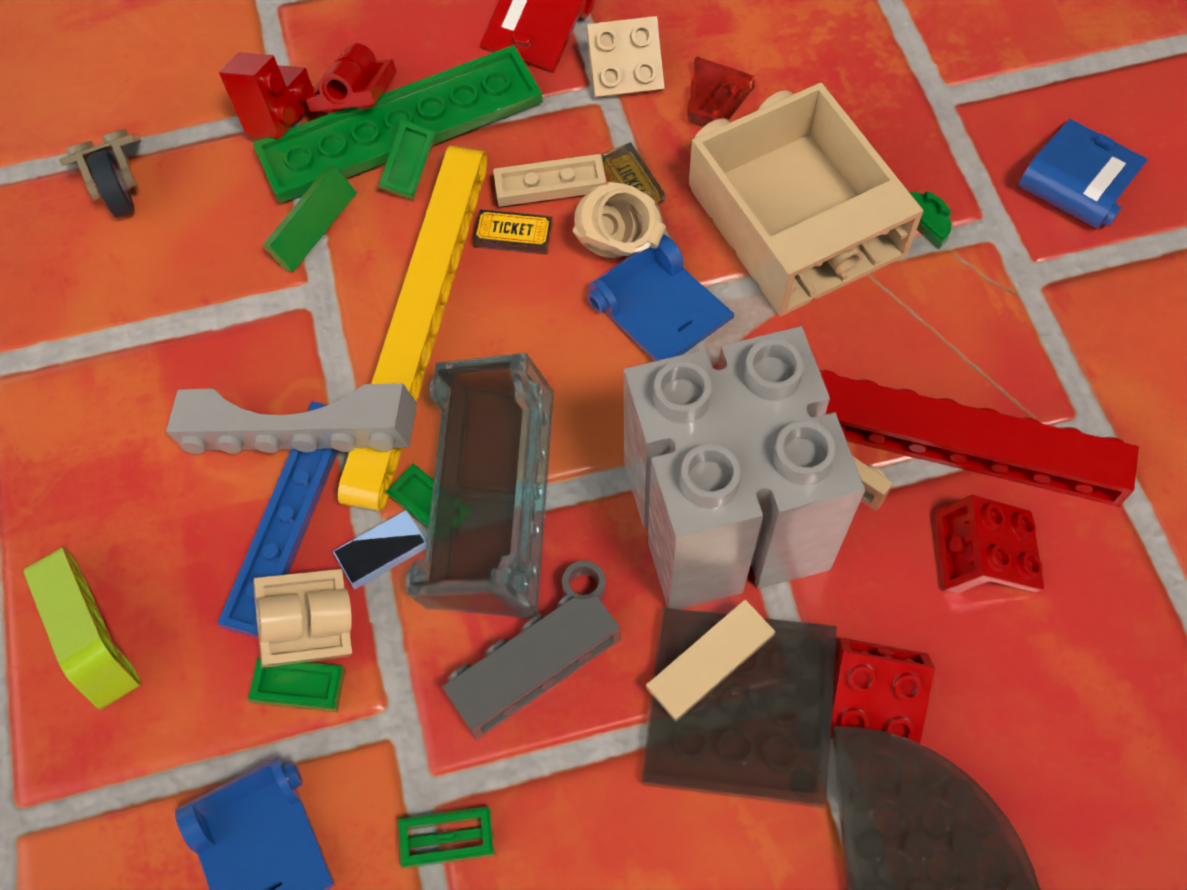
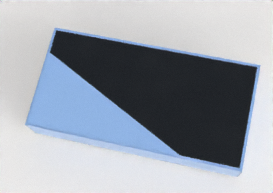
(380, 549)

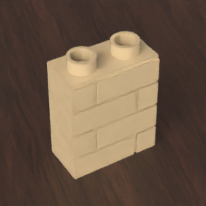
(801, 196)

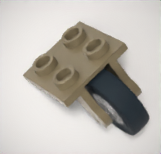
(102, 173)

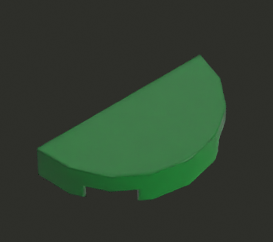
(935, 219)

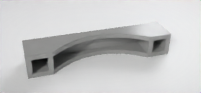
(366, 418)

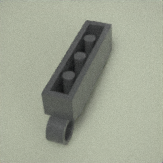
(537, 658)

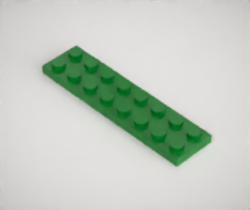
(362, 139)

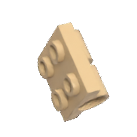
(625, 57)
(302, 617)

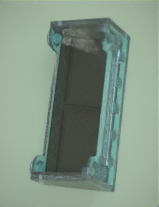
(487, 488)

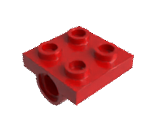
(352, 81)

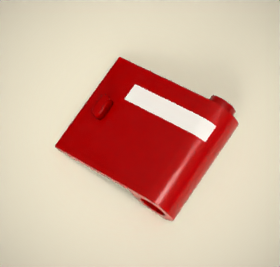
(535, 28)

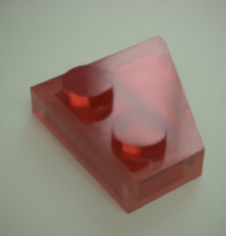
(716, 91)

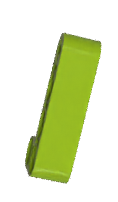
(78, 630)

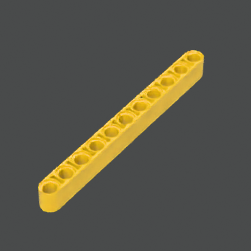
(419, 313)

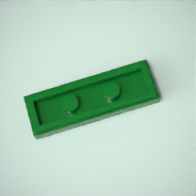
(309, 218)

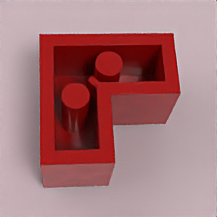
(265, 94)

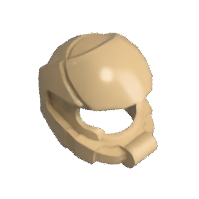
(611, 226)

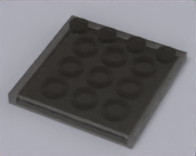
(759, 728)

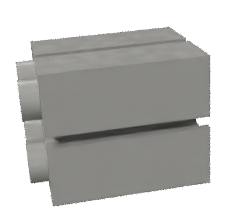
(737, 467)

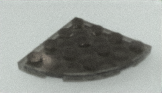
(920, 820)

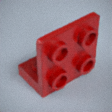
(987, 543)
(882, 689)

